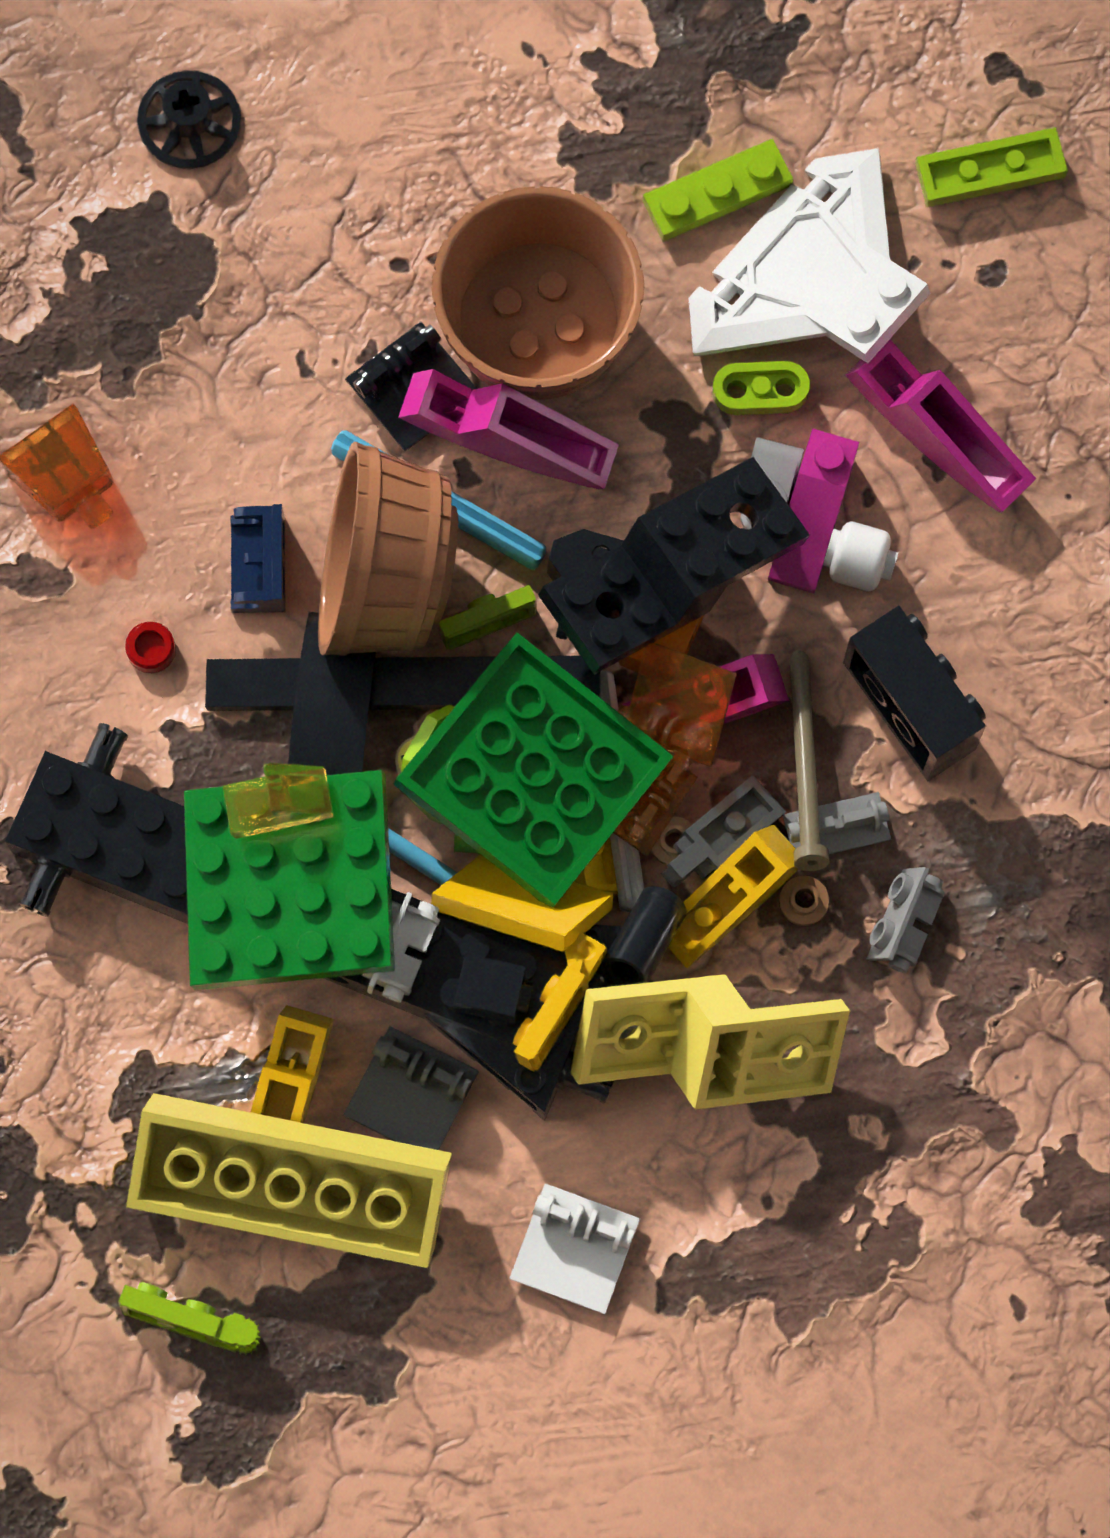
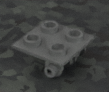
(410, 1091)

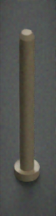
(811, 854)

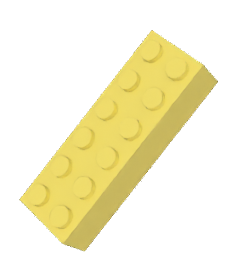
(288, 1180)

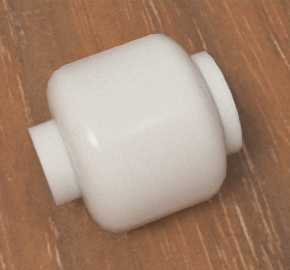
(860, 556)

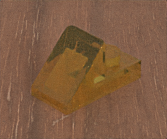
(279, 800)

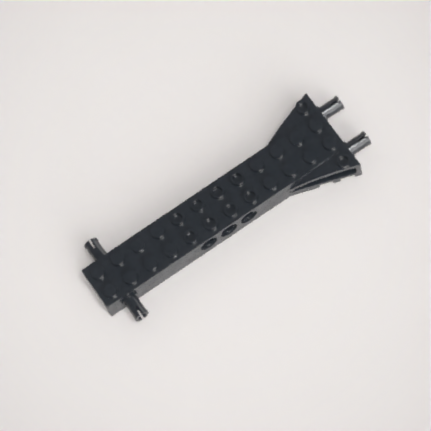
(134, 846)

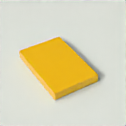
(494, 900)

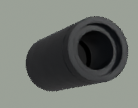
(643, 937)

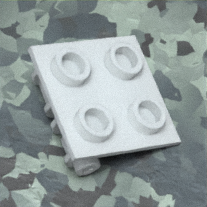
(574, 1248)

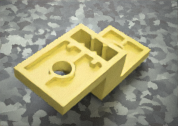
(709, 1041)

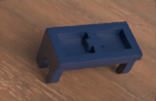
(258, 559)

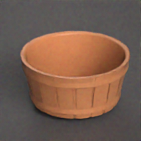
(538, 290)
(386, 555)

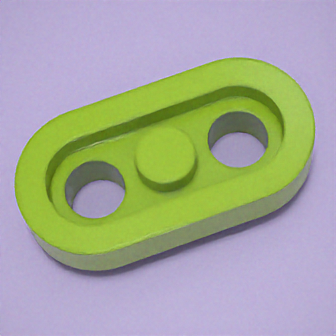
(760, 384)

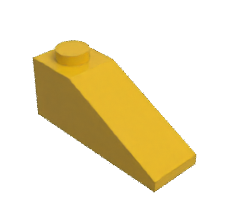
(733, 893)

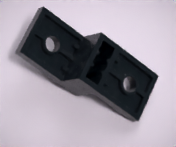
(673, 565)

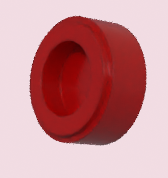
(150, 647)

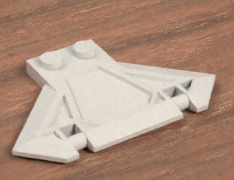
(812, 269)

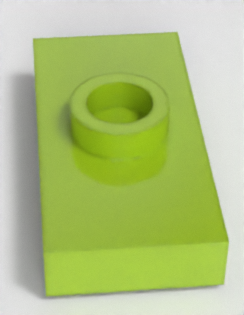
(487, 616)

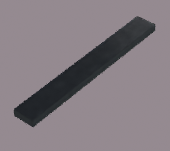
(395, 681)

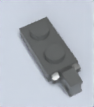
(722, 831)

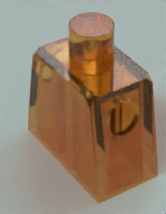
(62, 469)

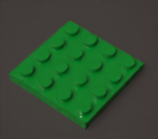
(533, 770)
(291, 897)

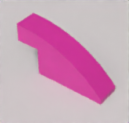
(942, 426)
(509, 428)

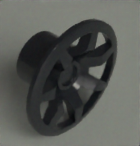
(188, 115)

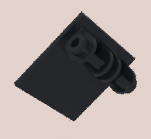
(387, 376)

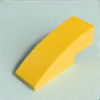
(292, 1064)

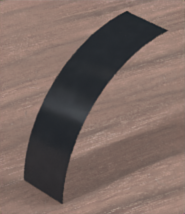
(330, 706)

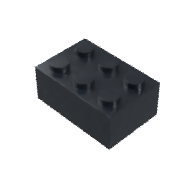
(915, 692)

